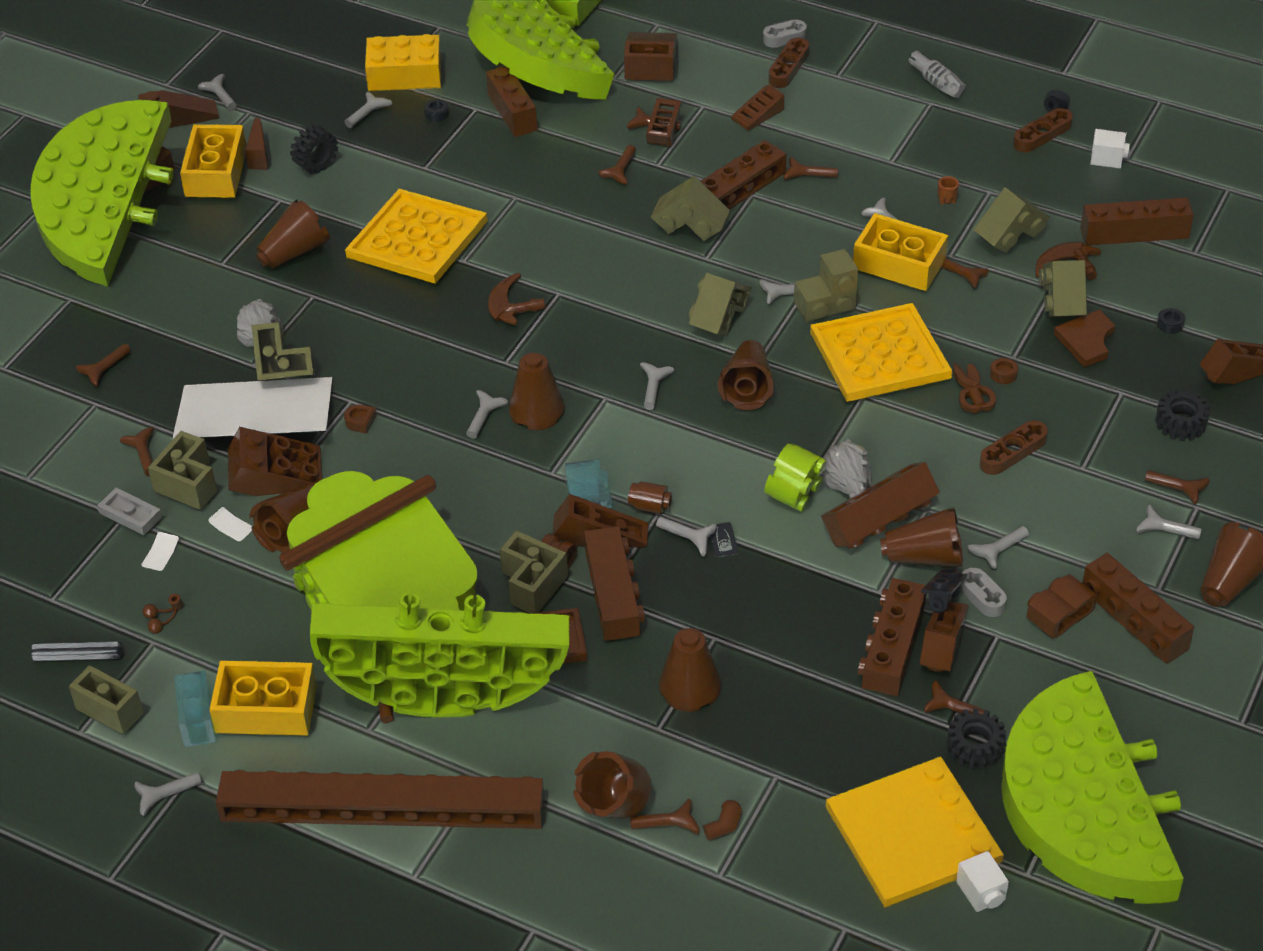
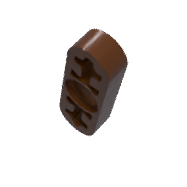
(780, 80)
(1029, 138)
(1007, 457)

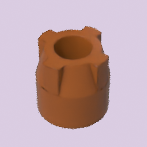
(948, 190)

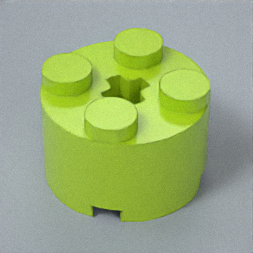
(795, 476)

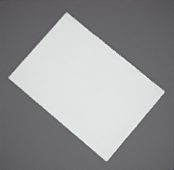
(256, 405)

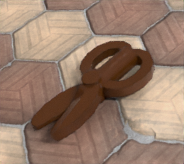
(973, 389)

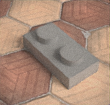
(129, 511)

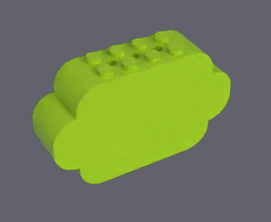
(379, 564)

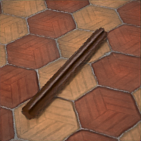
(357, 522)

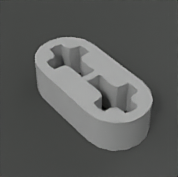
(779, 34)
(986, 590)

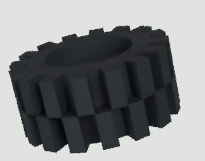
(307, 141)
(1182, 426)
(976, 753)

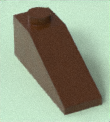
(184, 108)
(1233, 361)
(581, 515)
(943, 637)

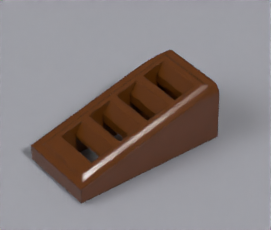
(766, 96)
(662, 137)
(255, 147)

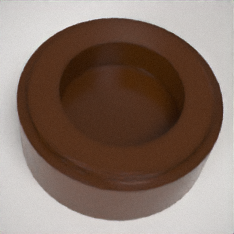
(1003, 371)

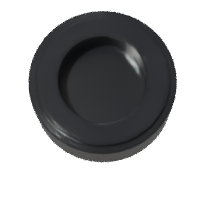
(1056, 99)
(436, 110)
(1171, 321)

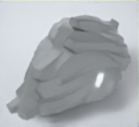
(251, 314)
(847, 468)

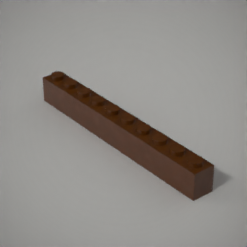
(381, 799)

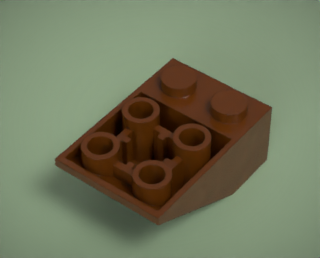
(650, 56)
(270, 463)

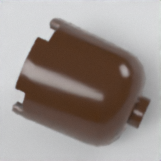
(612, 785)

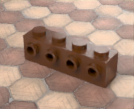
(747, 174)
(1136, 221)
(880, 505)
(612, 583)
(1138, 608)
(893, 638)

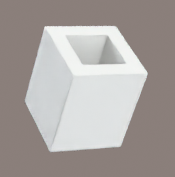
(1109, 148)
(982, 881)

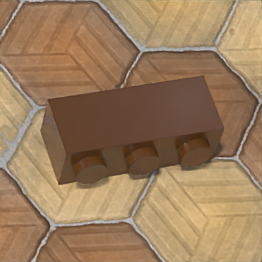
(511, 101)

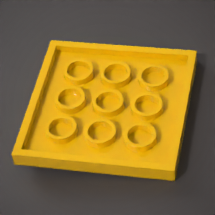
(416, 235)
(880, 352)
(911, 830)

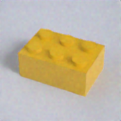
(403, 62)
(213, 161)
(900, 251)
(263, 698)

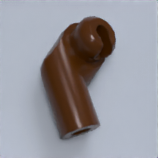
(727, 822)

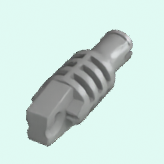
(937, 74)

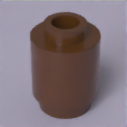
(649, 497)

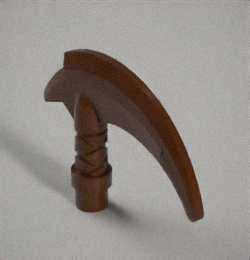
(1070, 250)
(501, 308)

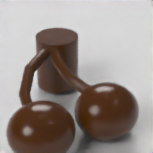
(150, 612)

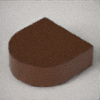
(359, 418)

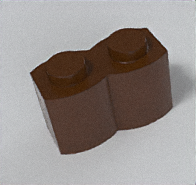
(1061, 605)

